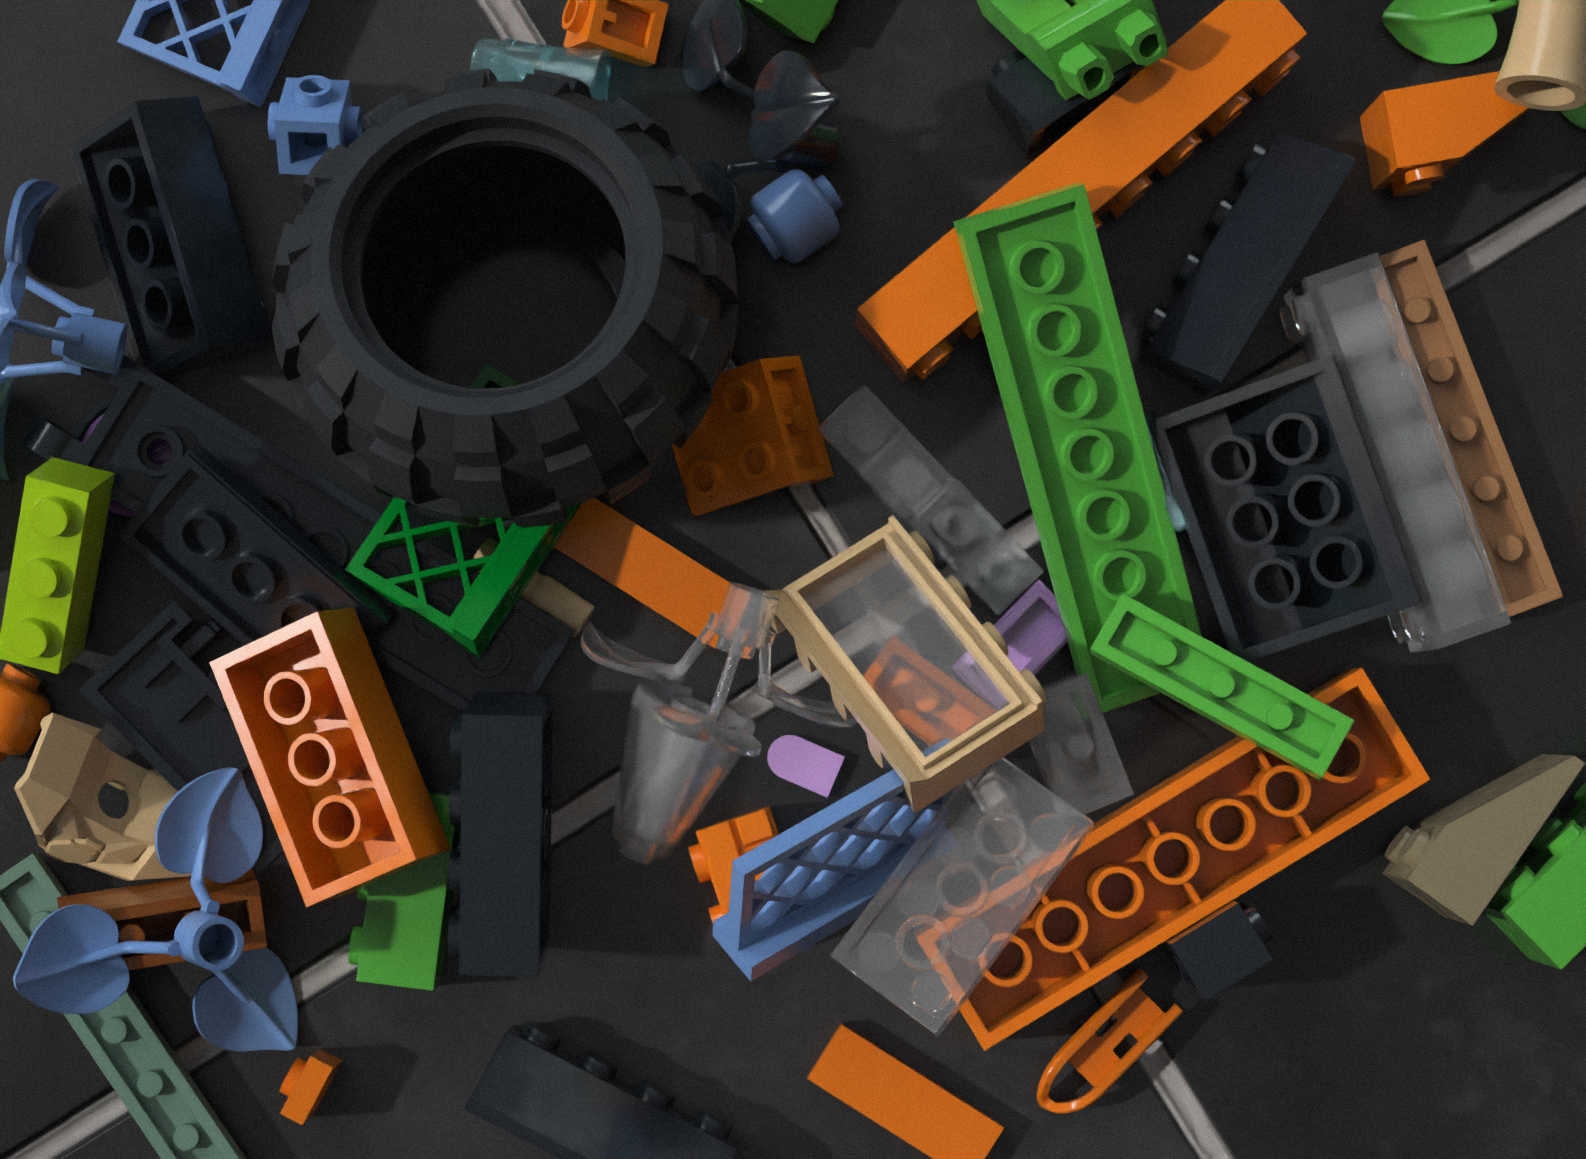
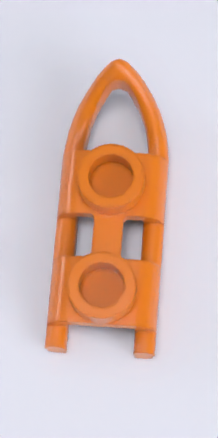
(1094, 1055)

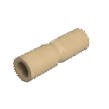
(550, 596)

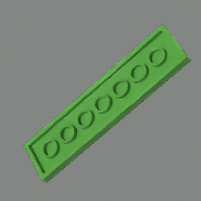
(1075, 421)

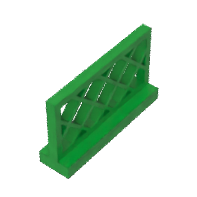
(501, 576)

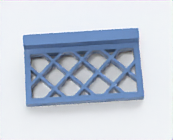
(254, 52)
(831, 881)

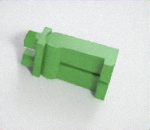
(1080, 40)

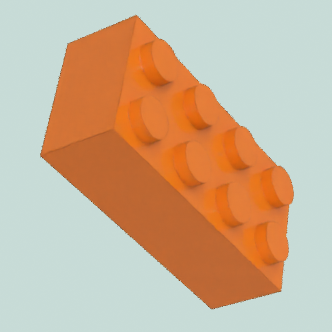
(329, 755)

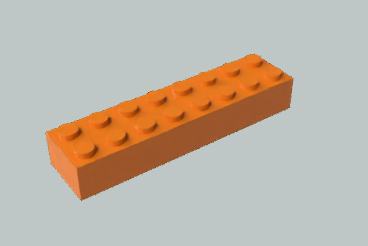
(1112, 152)
(1188, 854)

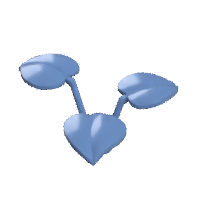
(80, 339)
(249, 1001)

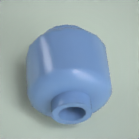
(795, 216)

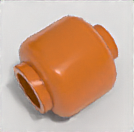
(20, 710)

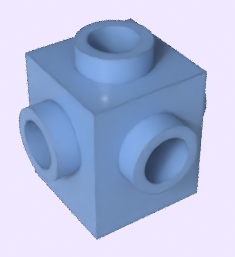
(310, 119)

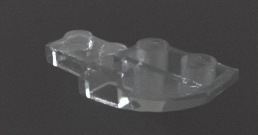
(929, 500)

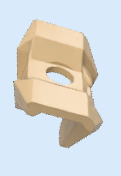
(64, 809)

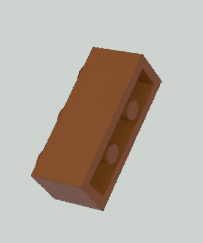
(157, 907)

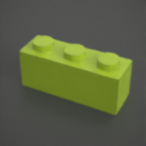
(55, 564)

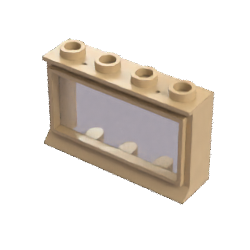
(910, 662)

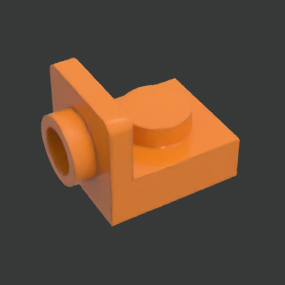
(624, 27)

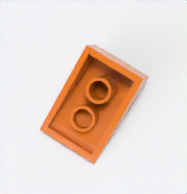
(1429, 128)

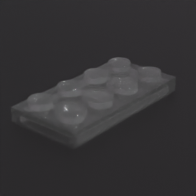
(962, 893)

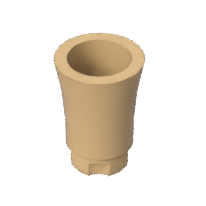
(1546, 56)

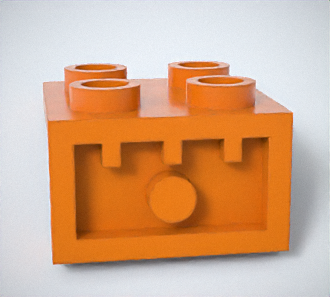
(754, 437)

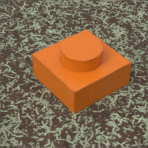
(307, 1085)

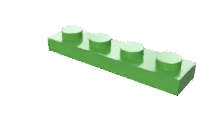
(1221, 686)

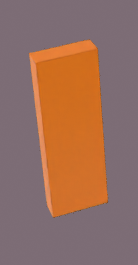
(644, 566)
(902, 1099)

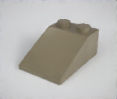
(1470, 846)

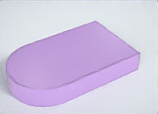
(804, 763)

